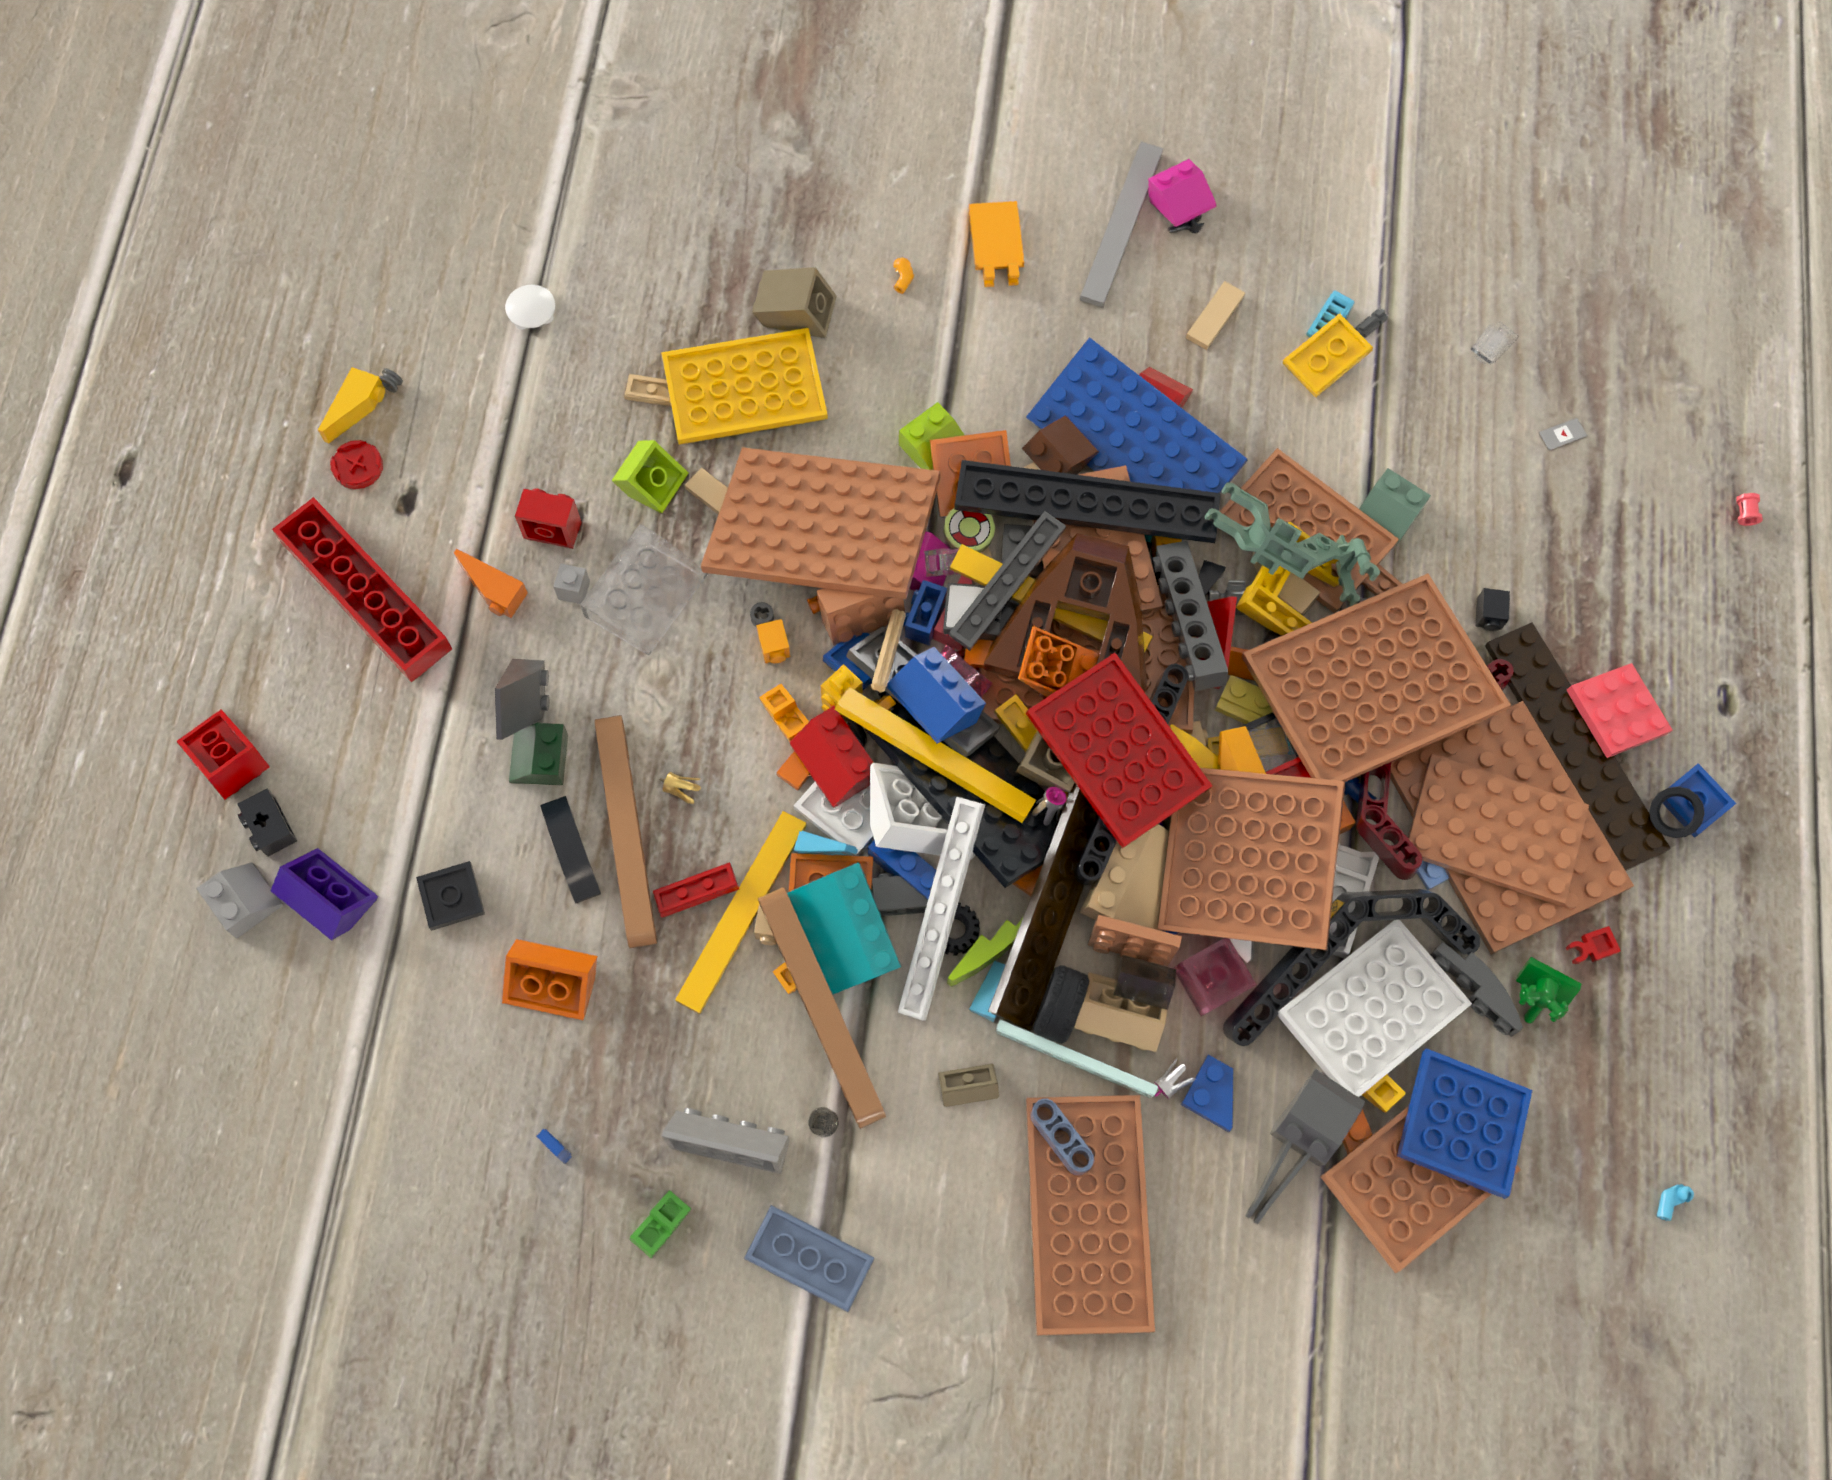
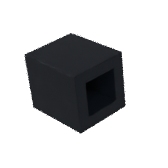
(1492, 609)

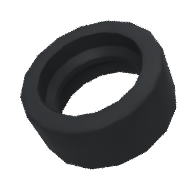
(1676, 832)

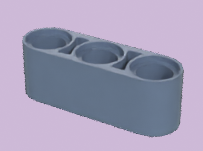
(1064, 1151)

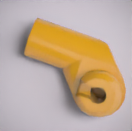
(906, 273)

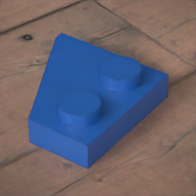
(1212, 1093)

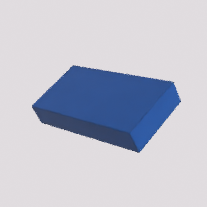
(554, 1146)

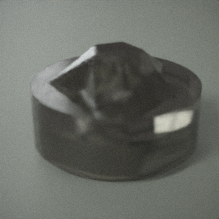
(823, 1122)

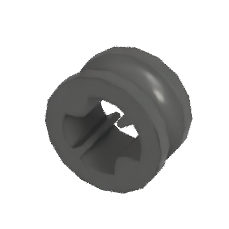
(390, 380)
(763, 608)

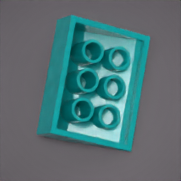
(844, 928)

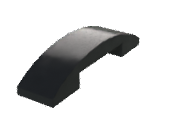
(570, 849)

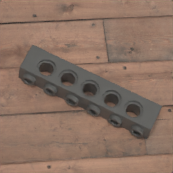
(1202, 673)

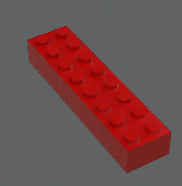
(362, 589)

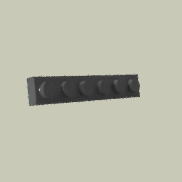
(1007, 580)

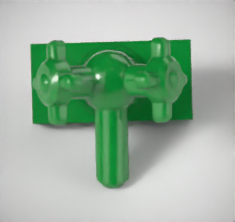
(1545, 988)

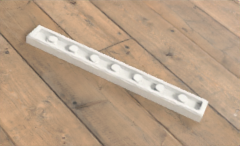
(941, 908)

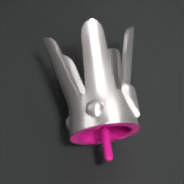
(1053, 800)
(1165, 1083)

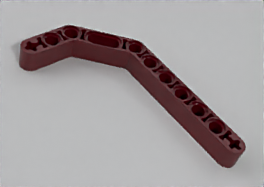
(1409, 859)

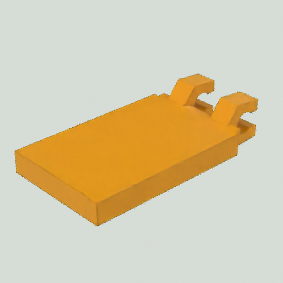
(996, 240)

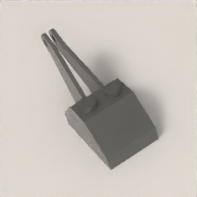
(1312, 1127)

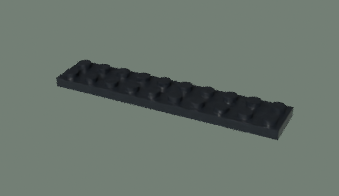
(1087, 501)

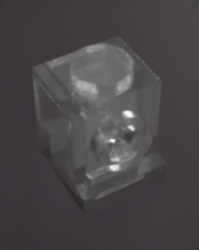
(946, 558)

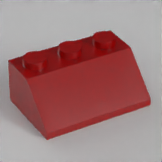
(1223, 617)
(833, 756)

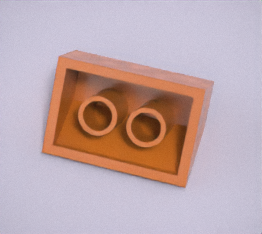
(548, 979)

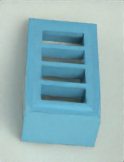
(1335, 303)
(814, 844)

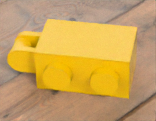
(837, 685)

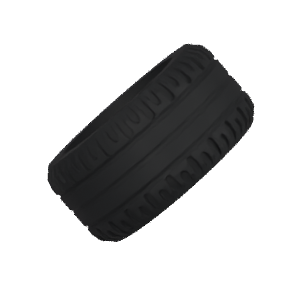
(1061, 1004)

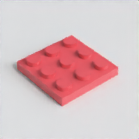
(1619, 710)

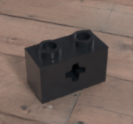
(266, 808)

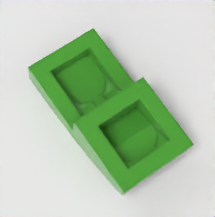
(660, 1224)

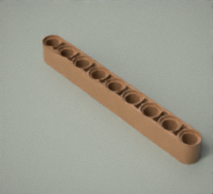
(625, 832)
(822, 1008)

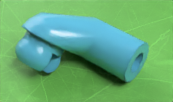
(1672, 1197)

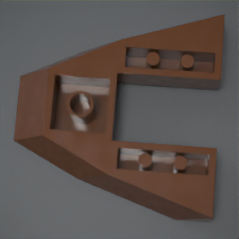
(1087, 579)

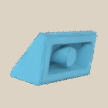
(986, 992)

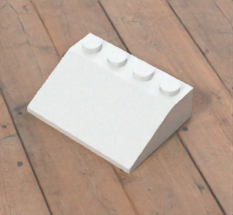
(902, 815)

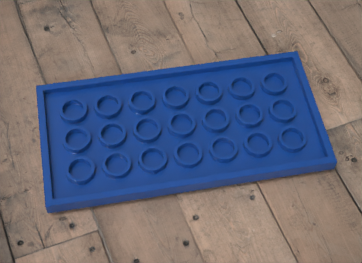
(1135, 425)

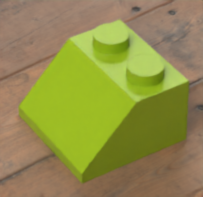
(650, 475)

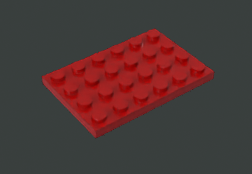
(1118, 750)

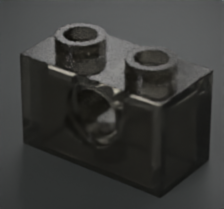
(1145, 982)

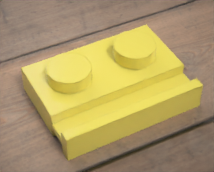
(1242, 701)

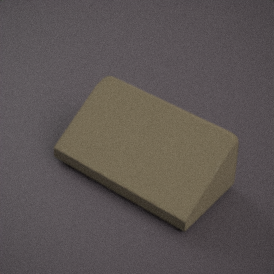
(968, 1085)

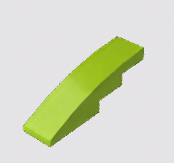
(984, 953)

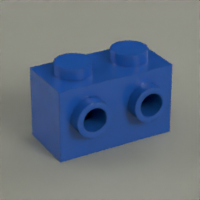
(926, 610)

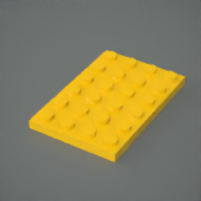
(744, 386)

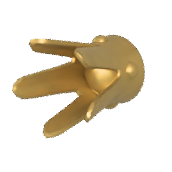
(674, 782)

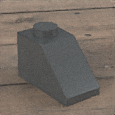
(897, 896)

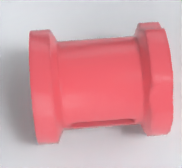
(1749, 509)

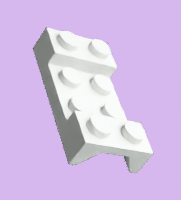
(1352, 874)

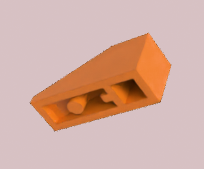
(497, 588)

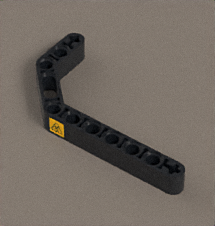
(1346, 924)

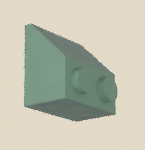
(1395, 503)

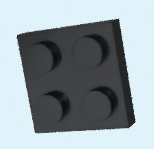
(450, 895)

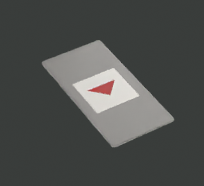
(1563, 434)

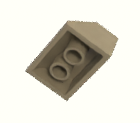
(1043, 766)

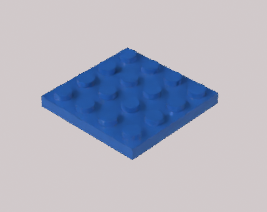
(1465, 1123)

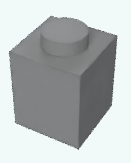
(571, 583)

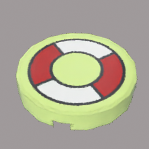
(969, 529)

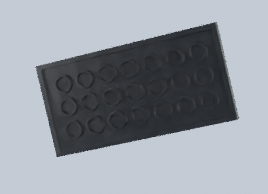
(1002, 842)

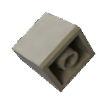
(795, 301)

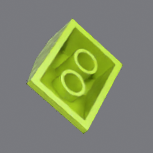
(930, 425)

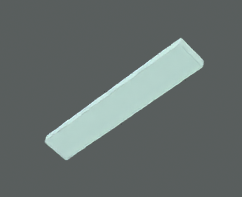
(1076, 1059)

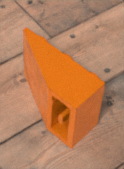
(1053, 662)

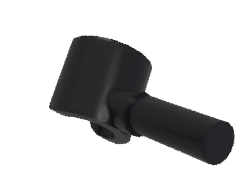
(1192, 226)

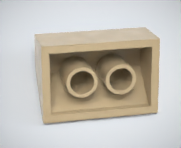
(1119, 1017)

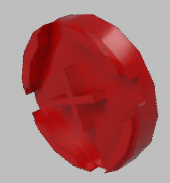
(356, 464)

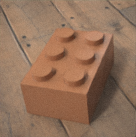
(854, 613)

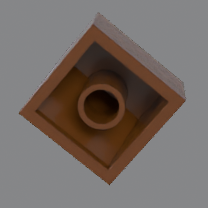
(1060, 448)

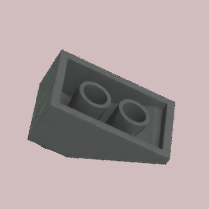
(520, 696)

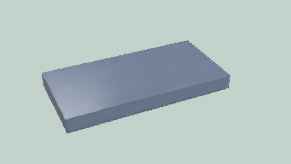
(809, 1258)

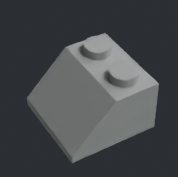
(239, 898)

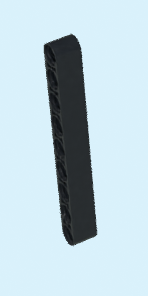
(1090, 856)

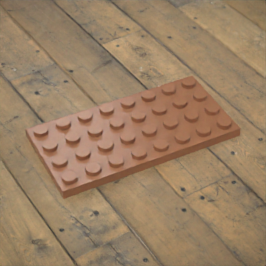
(1093, 1225)

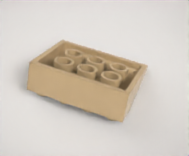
(1132, 881)

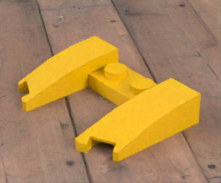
(1264, 606)

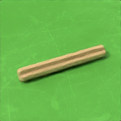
(888, 650)

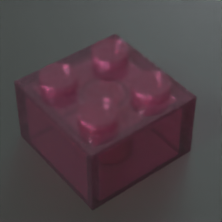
(1214, 976)

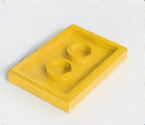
(1327, 355)

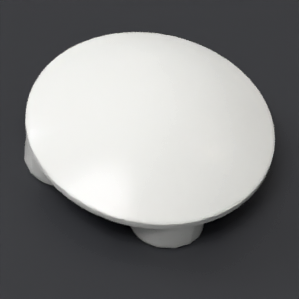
(530, 306)

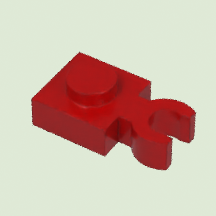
(1596, 944)

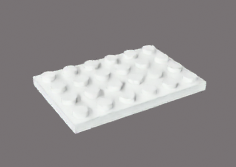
(1374, 1009)

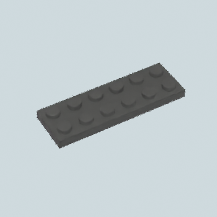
(866, 657)

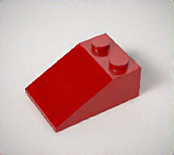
(223, 754)

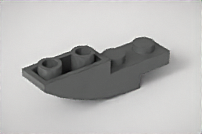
(1488, 994)

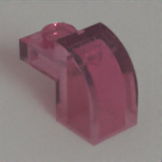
(972, 675)

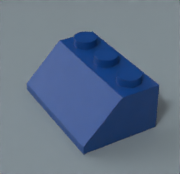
(936, 695)

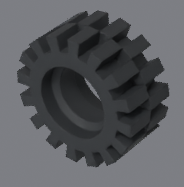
(971, 934)

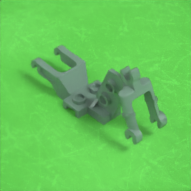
(1278, 544)

